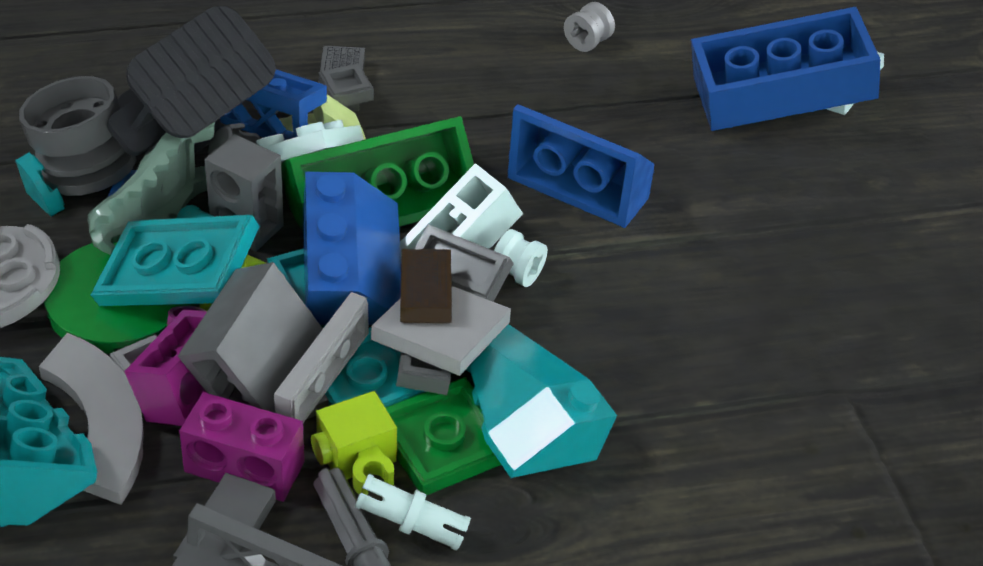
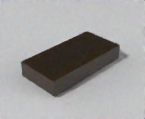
(426, 286)

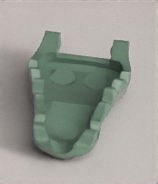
(155, 191)

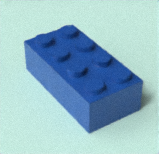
(785, 68)

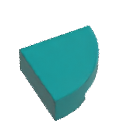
(35, 186)

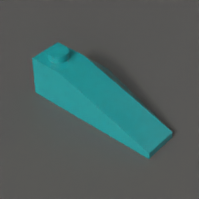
(537, 407)
(38, 451)

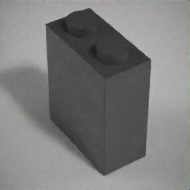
(250, 337)

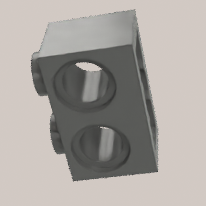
(246, 182)

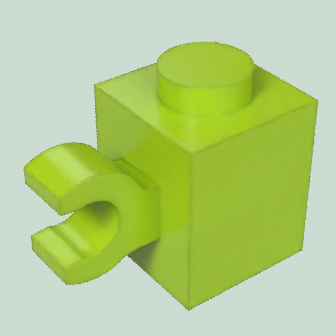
(357, 439)

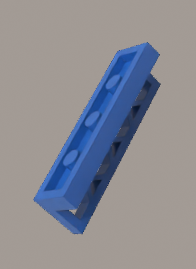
(283, 94)

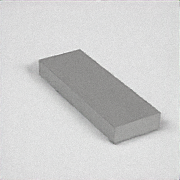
(323, 359)

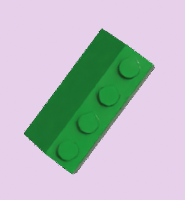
(406, 165)

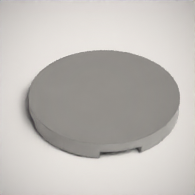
(26, 271)

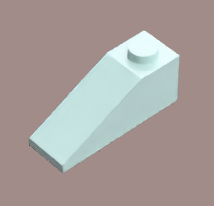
(473, 209)

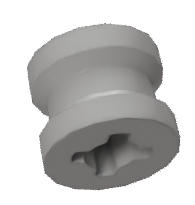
(589, 26)

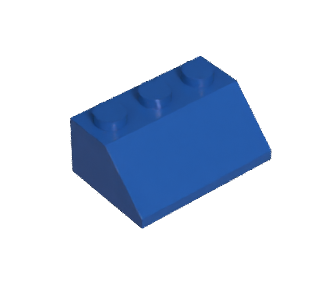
(578, 167)
(349, 245)

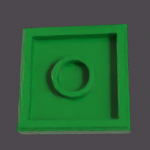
(441, 437)

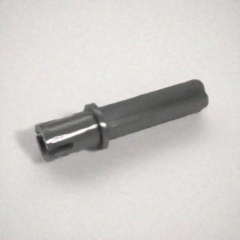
(349, 522)

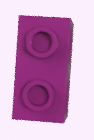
(161, 380)
(243, 442)

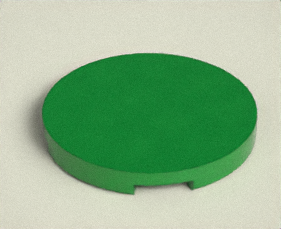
(77, 313)

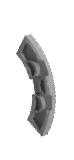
(110, 409)

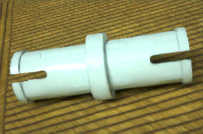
(412, 512)

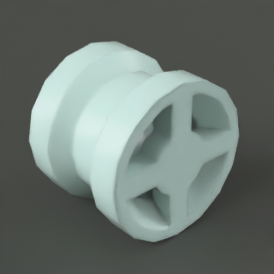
(526, 256)

